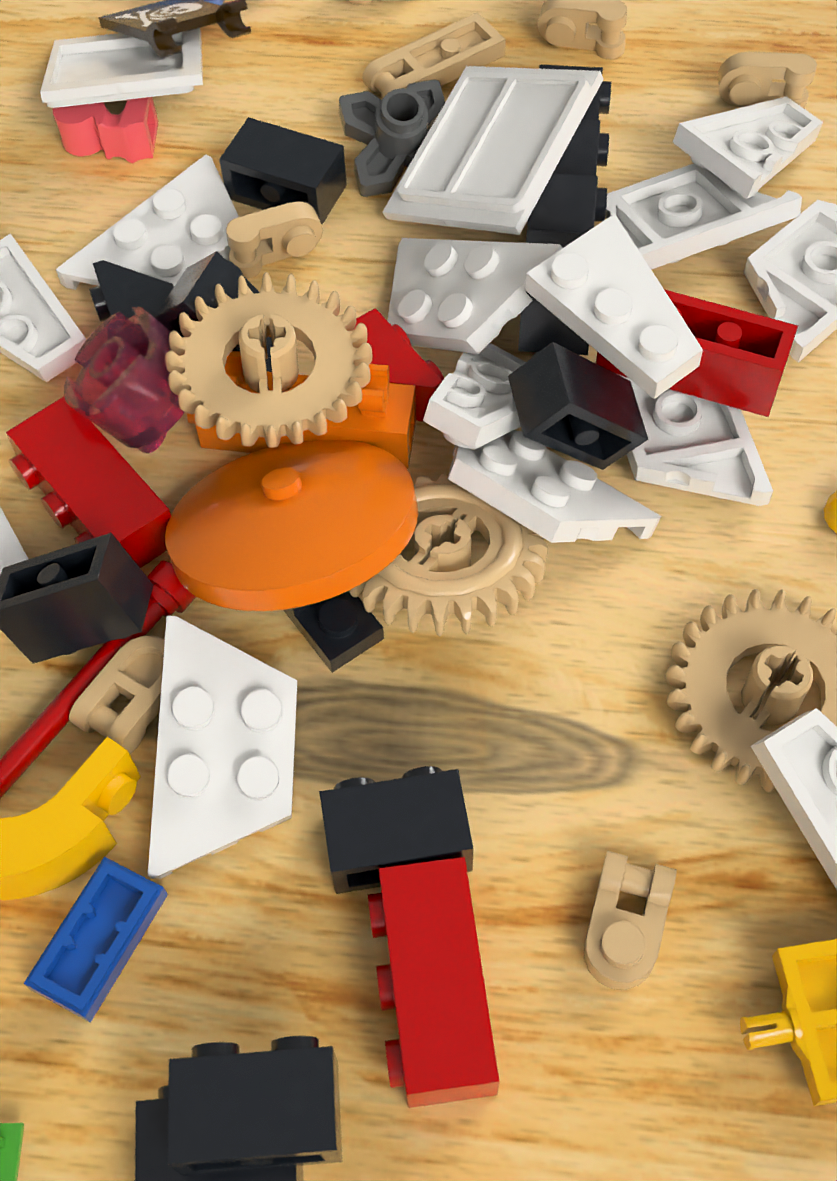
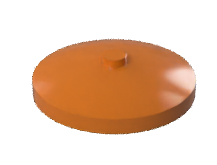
(292, 525)

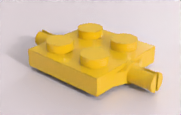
(807, 1017)

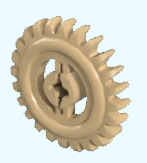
(208, 392)
(441, 573)
(703, 669)

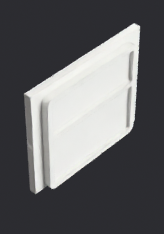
(119, 69)
(493, 148)

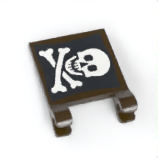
(165, 18)

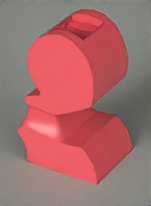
(93, 128)

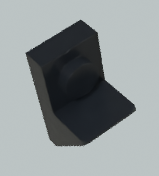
(337, 628)

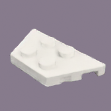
(692, 213)
(164, 232)
(798, 276)
(460, 290)
(698, 448)
(546, 492)
(219, 748)

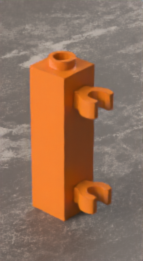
(381, 419)

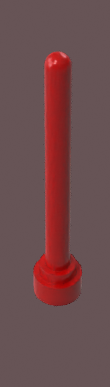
(166, 598)

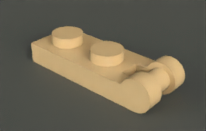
(437, 56)

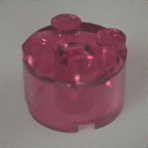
(126, 381)

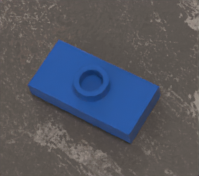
(96, 939)

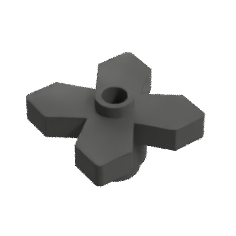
(390, 129)

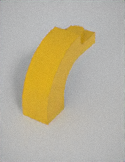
(68, 831)

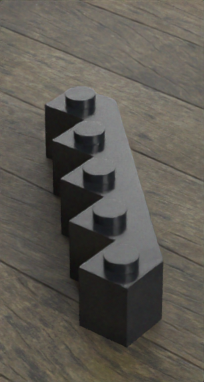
(567, 212)

